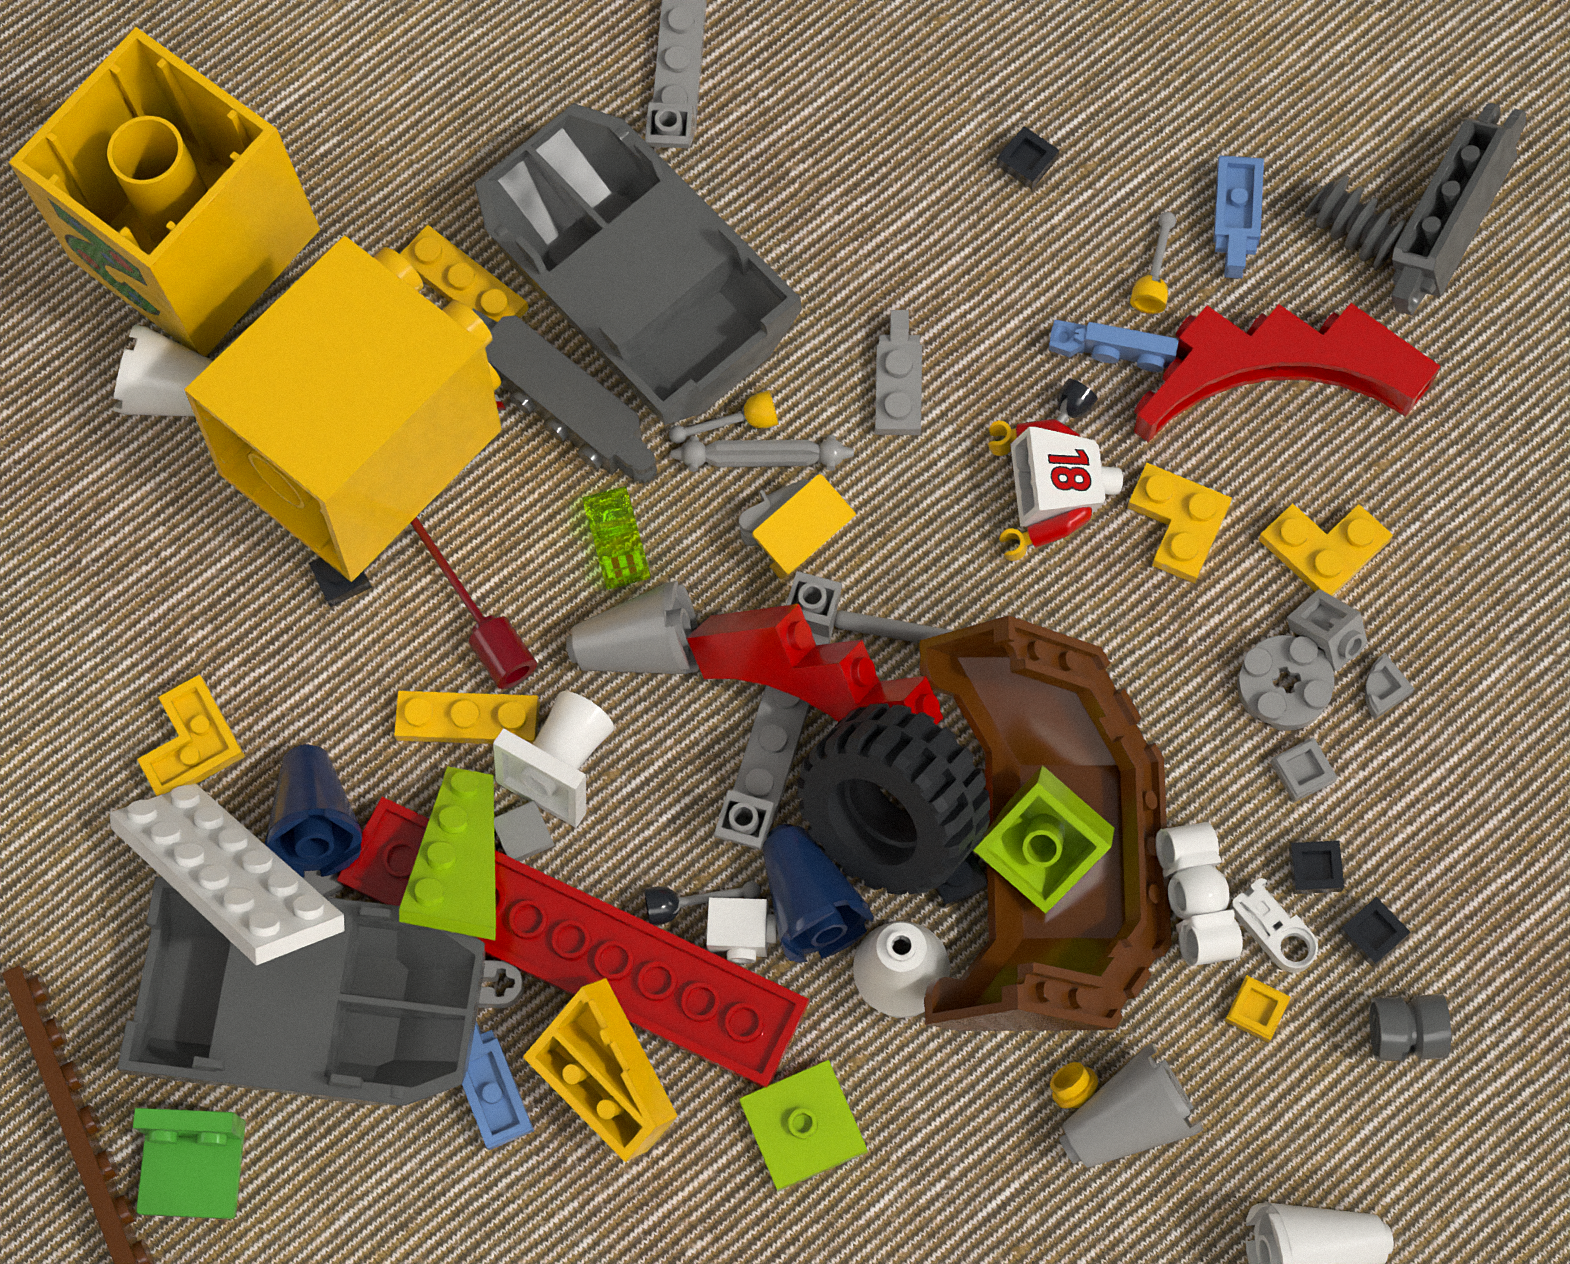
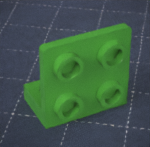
(189, 1163)

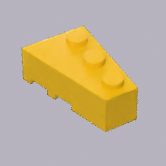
(603, 1071)

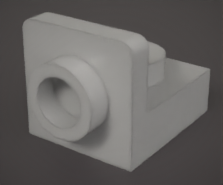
(1331, 626)

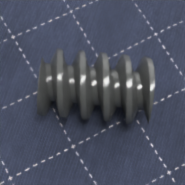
(1356, 220)

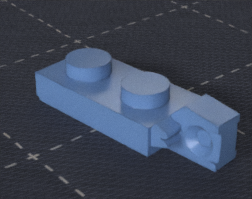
(1238, 210)
(1113, 343)
(494, 1093)

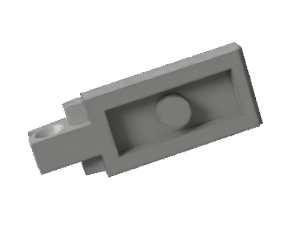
(898, 379)

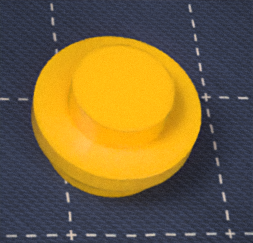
(1073, 1085)

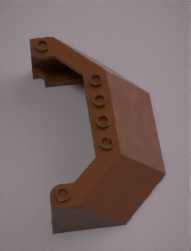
(1052, 704)

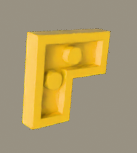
(1192, 517)
(1323, 558)
(203, 741)

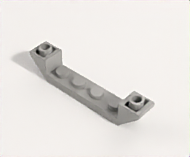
(677, 75)
(776, 731)

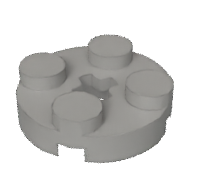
(1298, 658)

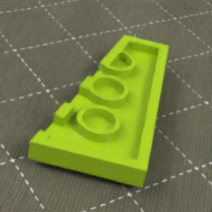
(456, 860)

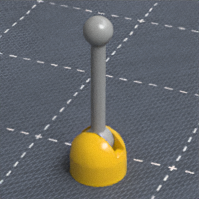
(1150, 291)
(757, 411)

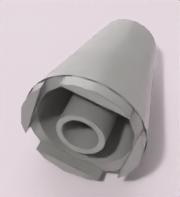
(639, 635)
(1130, 1113)

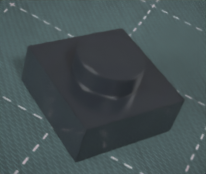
(1028, 157)
(335, 585)
(1316, 867)
(963, 883)
(1374, 931)

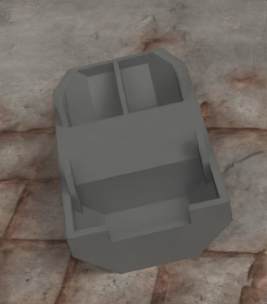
(635, 261)
(346, 1019)

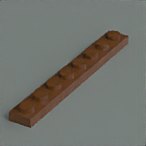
(77, 1121)

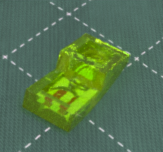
(616, 538)

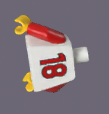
(1055, 480)

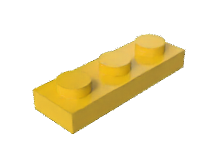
(460, 277)
(464, 717)

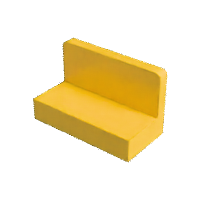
(802, 525)

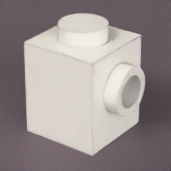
(740, 928)

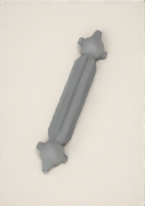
(762, 453)

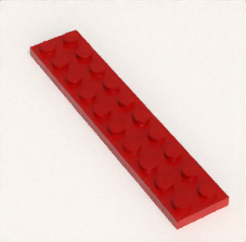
(579, 939)

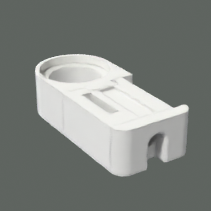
(1271, 924)

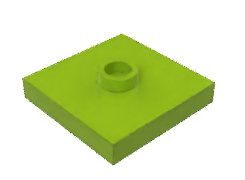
(803, 1125)

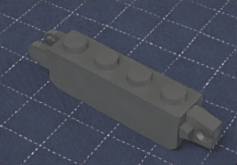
(1454, 206)
(568, 400)

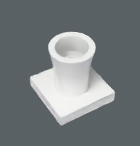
(550, 765)

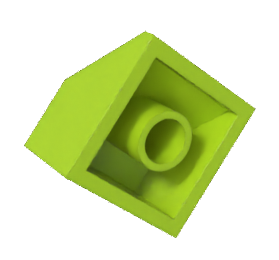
(1045, 839)

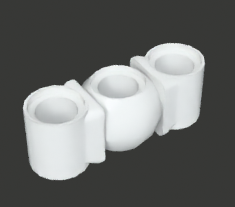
(1198, 894)

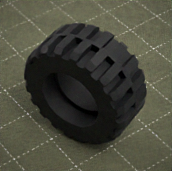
(922, 770)

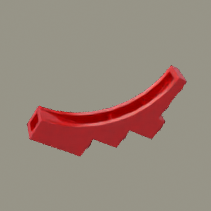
(1346, 352)
(779, 651)

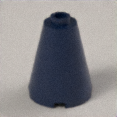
(311, 815)
(810, 896)

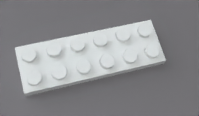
(227, 873)

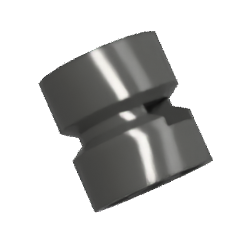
(1410, 1027)

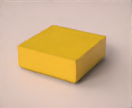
(1257, 1009)

